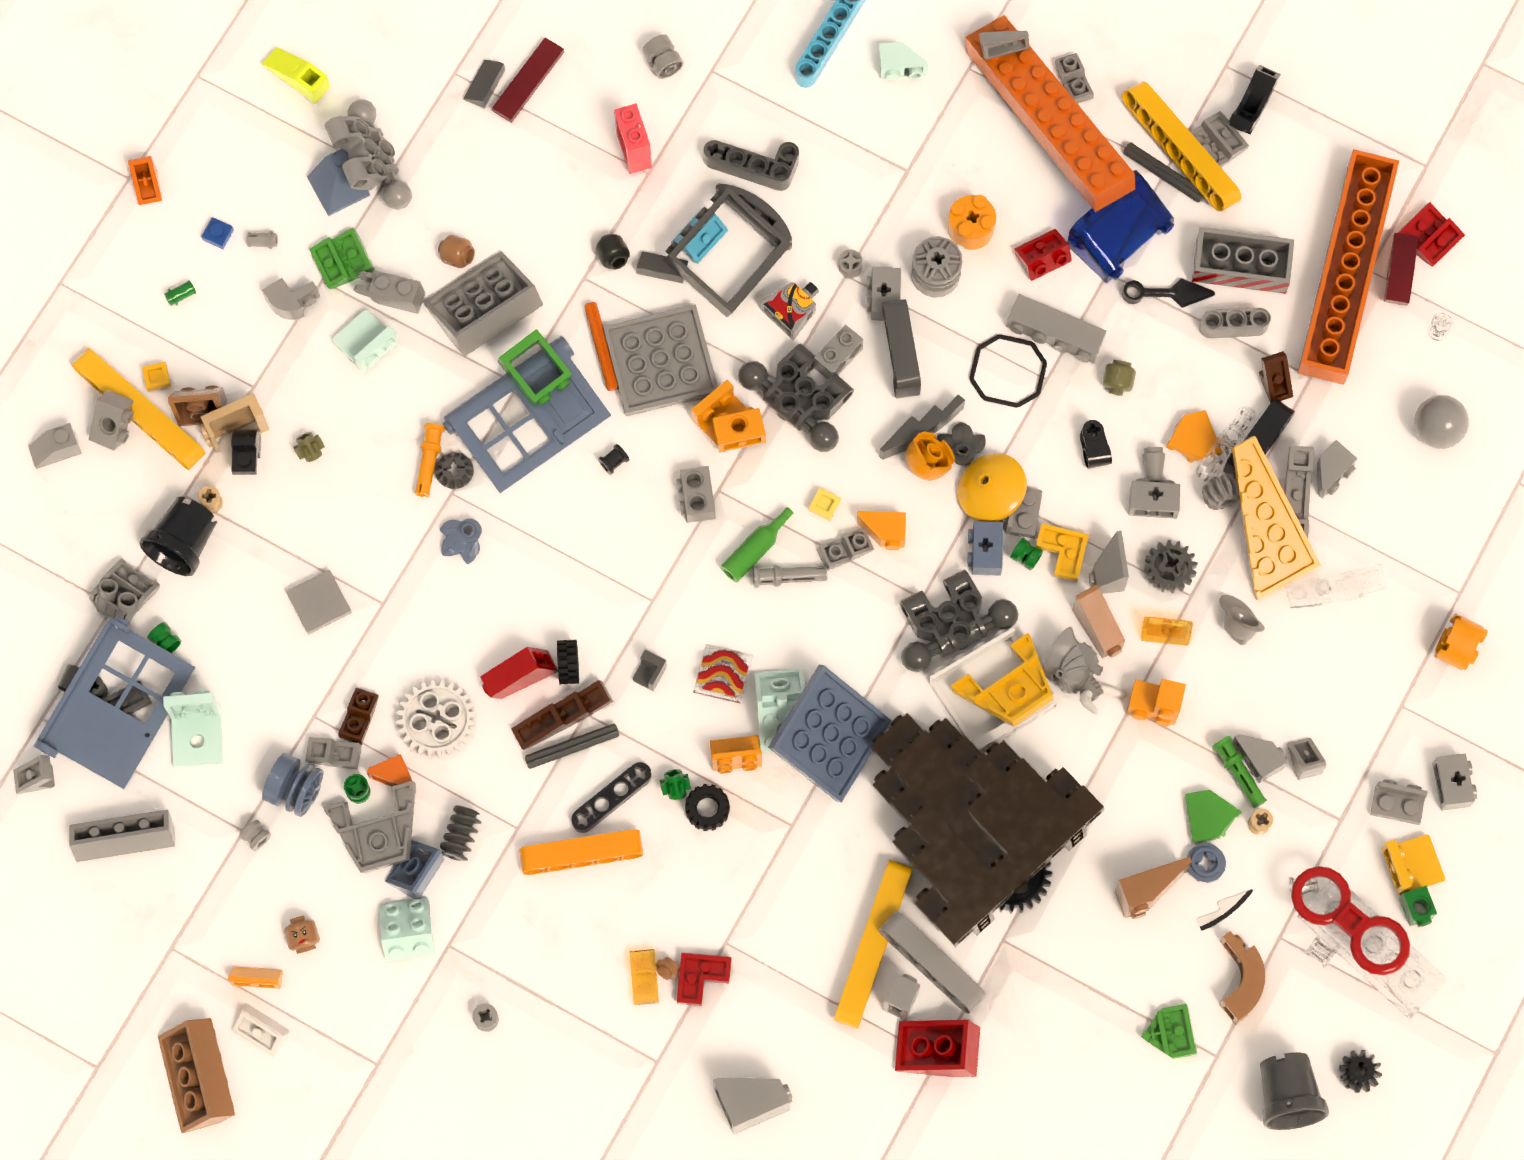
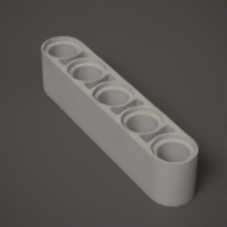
(932, 962)

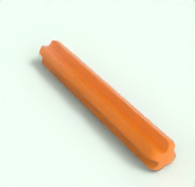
(601, 345)

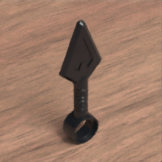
(1182, 292)

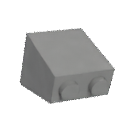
(751, 1100)

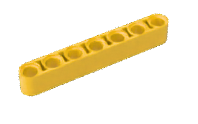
(1181, 146)
(146, 414)
(872, 945)

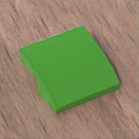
(341, 258)

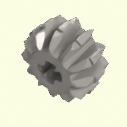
(1221, 492)

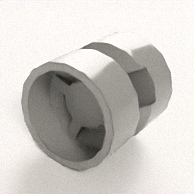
(663, 56)

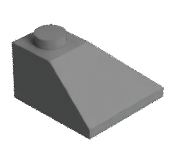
(1111, 568)

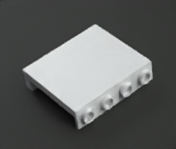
(986, 666)

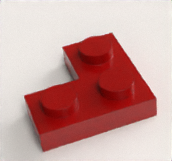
(696, 970)

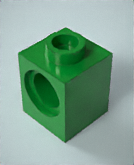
(1421, 896)

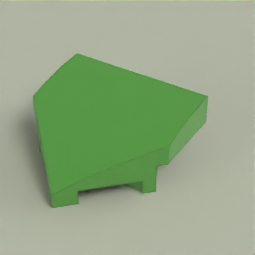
(1209, 815)
(1172, 1032)

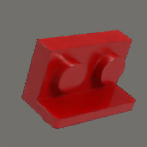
(1044, 254)

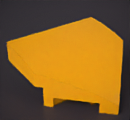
(1193, 436)

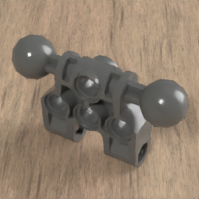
(800, 363)
(961, 589)

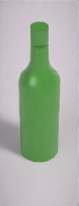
(754, 547)

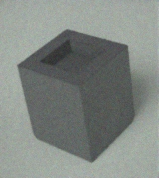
(650, 670)

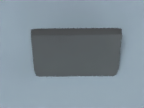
(485, 83)
(654, 266)

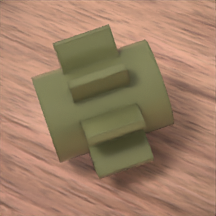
(309, 446)

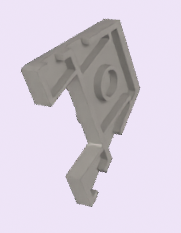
(378, 840)

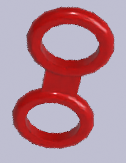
(1350, 920)

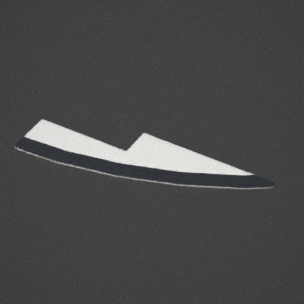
(1226, 908)

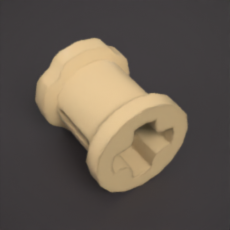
(216, 502)
(1257, 814)

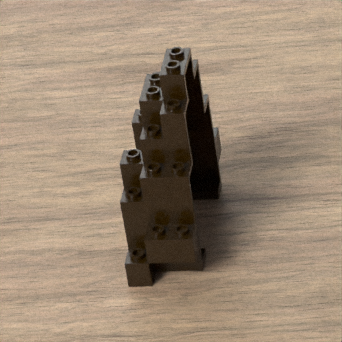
(974, 820)

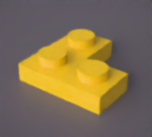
(1069, 546)

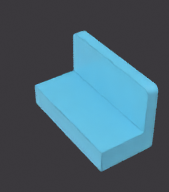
(704, 239)

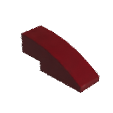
(1401, 269)

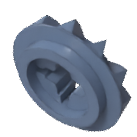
(1213, 855)

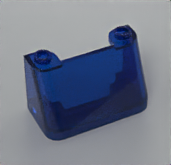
(1119, 229)

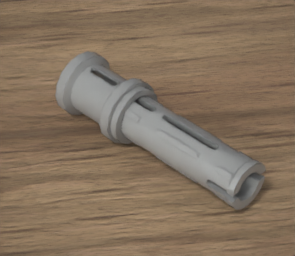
(778, 575)

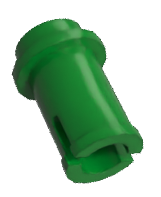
(179, 293)

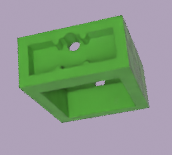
(519, 349)

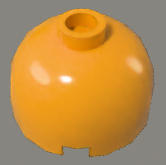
(929, 457)

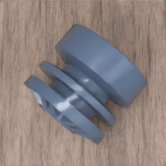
(288, 782)

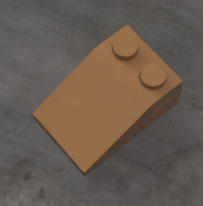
(192, 403)
(1145, 889)

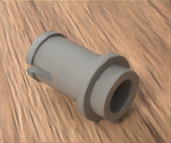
(262, 239)

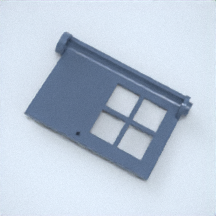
(562, 418)
(98, 732)

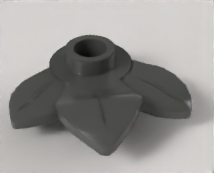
(963, 441)

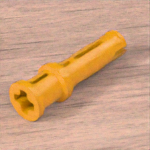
(430, 449)

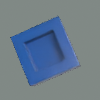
(217, 233)

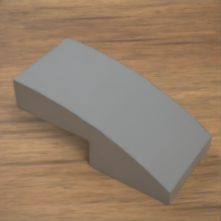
(333, 753)

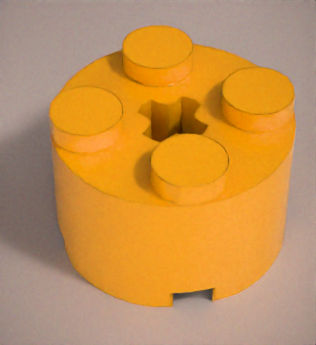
(968, 210)
(1459, 642)

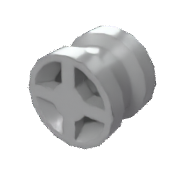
(850, 257)
(255, 835)
(489, 1020)

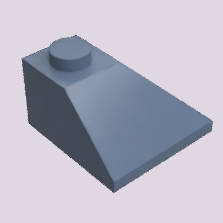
(332, 185)

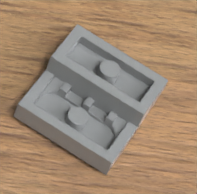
(1220, 139)

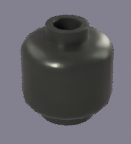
(612, 251)

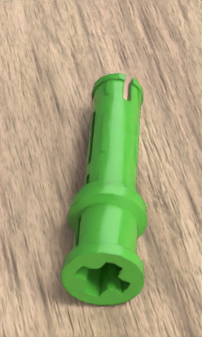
(1232, 759)

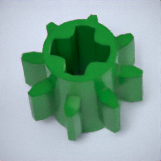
(675, 784)

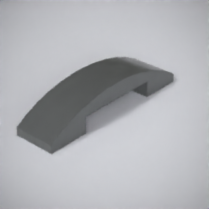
(761, 208)

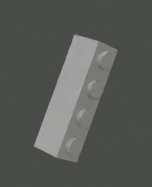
(1056, 329)
(122, 835)

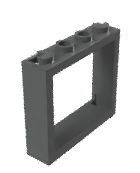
(753, 219)

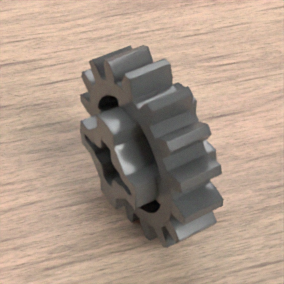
(1174, 576)

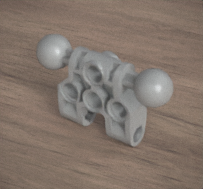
(368, 153)

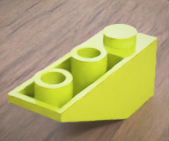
(298, 74)

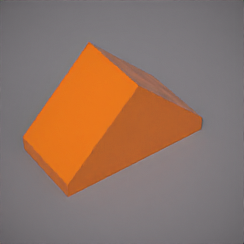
(145, 180)
(390, 772)

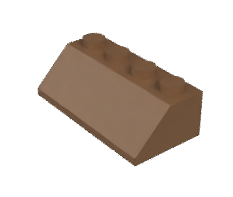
(196, 1075)

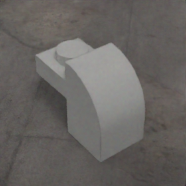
(287, 303)

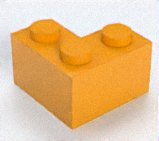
(1156, 701)

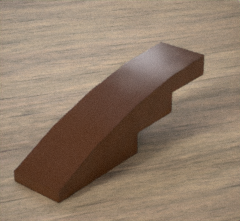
(561, 715)

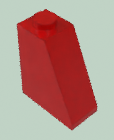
(518, 672)

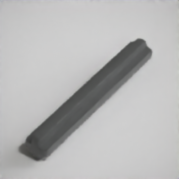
(1162, 171)
(572, 746)

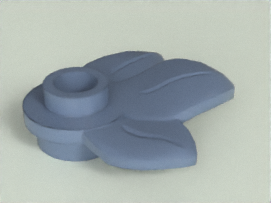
(458, 541)

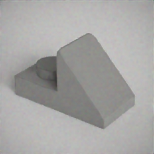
(34, 775)

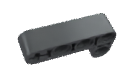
(750, 160)
(901, 348)

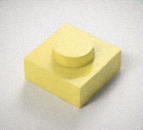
(824, 504)

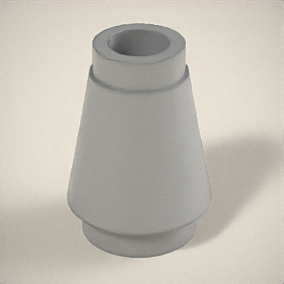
(1154, 463)

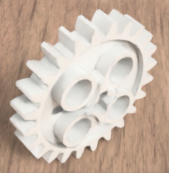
(446, 700)

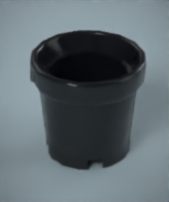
(179, 537)

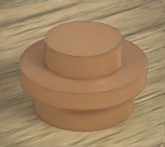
(667, 968)

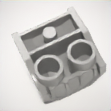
(122, 592)

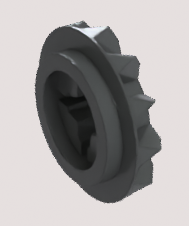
(463, 476)

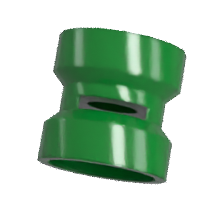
(1026, 554)
(162, 636)
(355, 784)

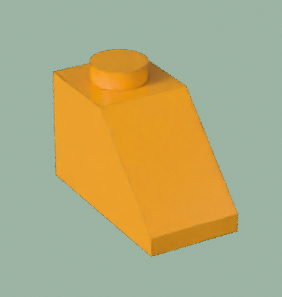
(884, 528)

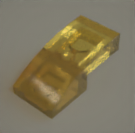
(644, 977)

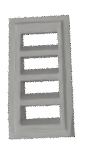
(1003, 43)

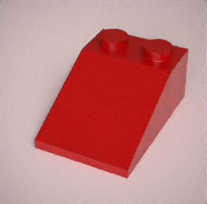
(938, 1048)

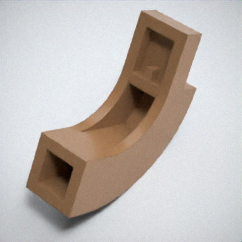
(1252, 982)

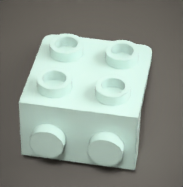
(365, 340)
(406, 929)

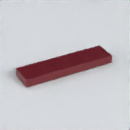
(528, 80)

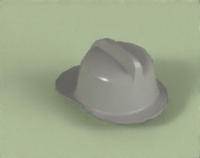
(1239, 619)

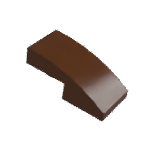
(358, 716)

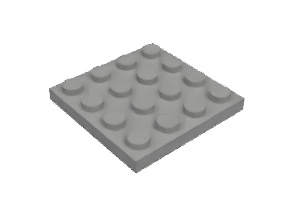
(660, 360)

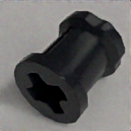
(613, 459)

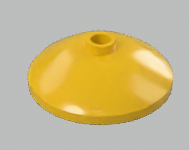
(999, 495)

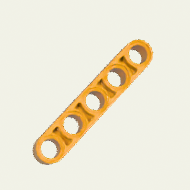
(581, 852)

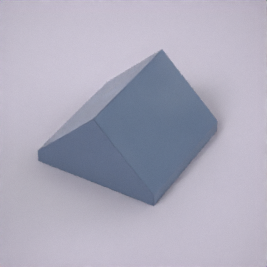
(416, 874)

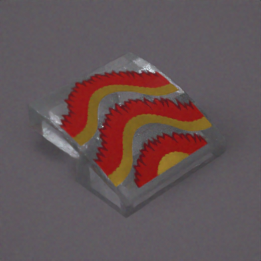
(723, 673)

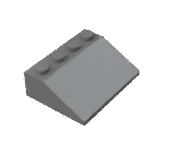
(483, 303)

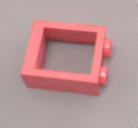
(633, 138)

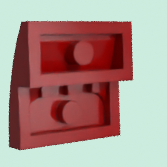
(1434, 234)

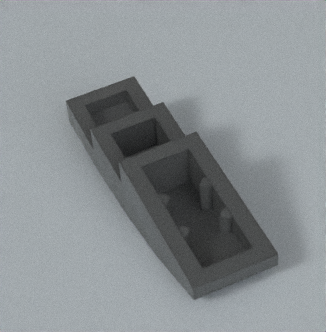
(931, 422)

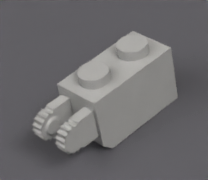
(392, 291)

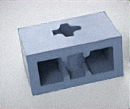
(986, 534)

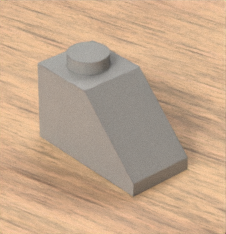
(55, 446)
(1260, 756)

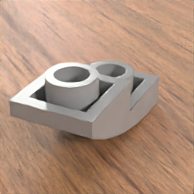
(1073, 77)
(844, 550)

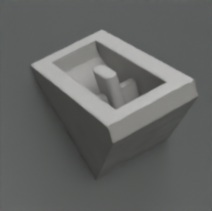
(1306, 758)

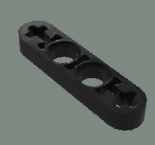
(613, 799)

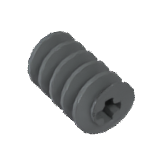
(459, 833)

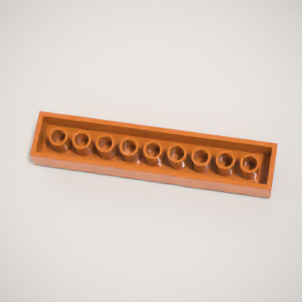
(1055, 120)
(1348, 267)

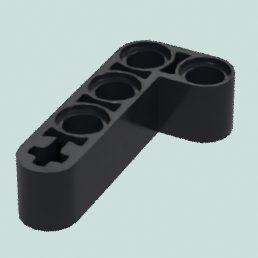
(1266, 429)

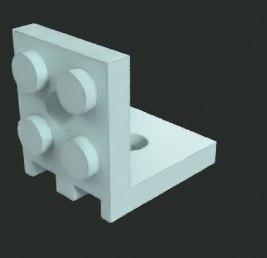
(775, 698)
(194, 717)

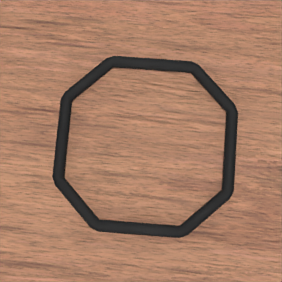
(1016, 340)

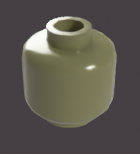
(1119, 377)

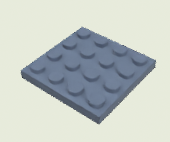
(829, 733)

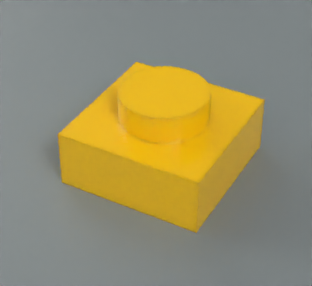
(156, 376)

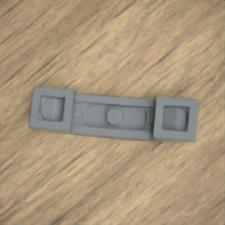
(1299, 482)

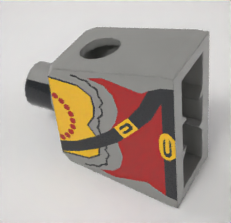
(791, 307)

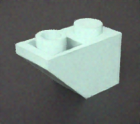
(900, 61)

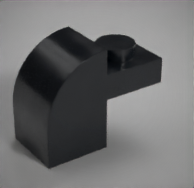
(245, 451)

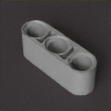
(1244, 316)

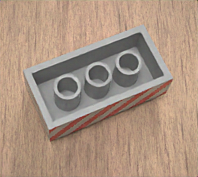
(1243, 260)

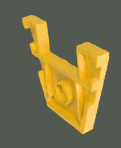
(1015, 694)

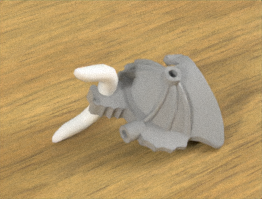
(1074, 667)

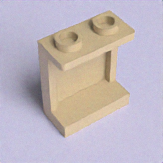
(232, 417)

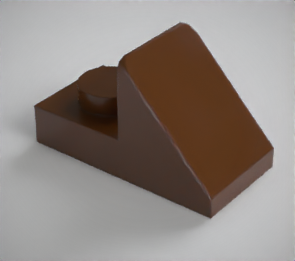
(1276, 377)

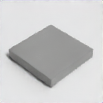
(318, 602)

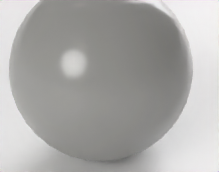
(1441, 421)

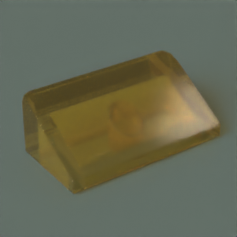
(1166, 631)

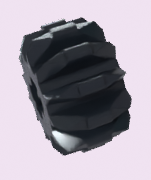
(1367, 1078)

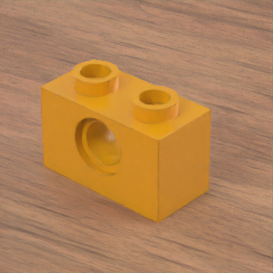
(728, 439)

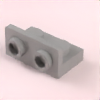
(1025, 518)
(1398, 802)

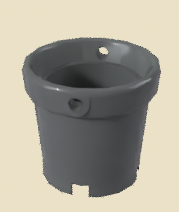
(1291, 1093)

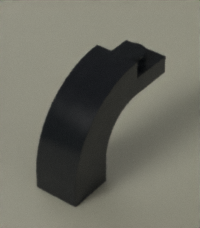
(1254, 100)

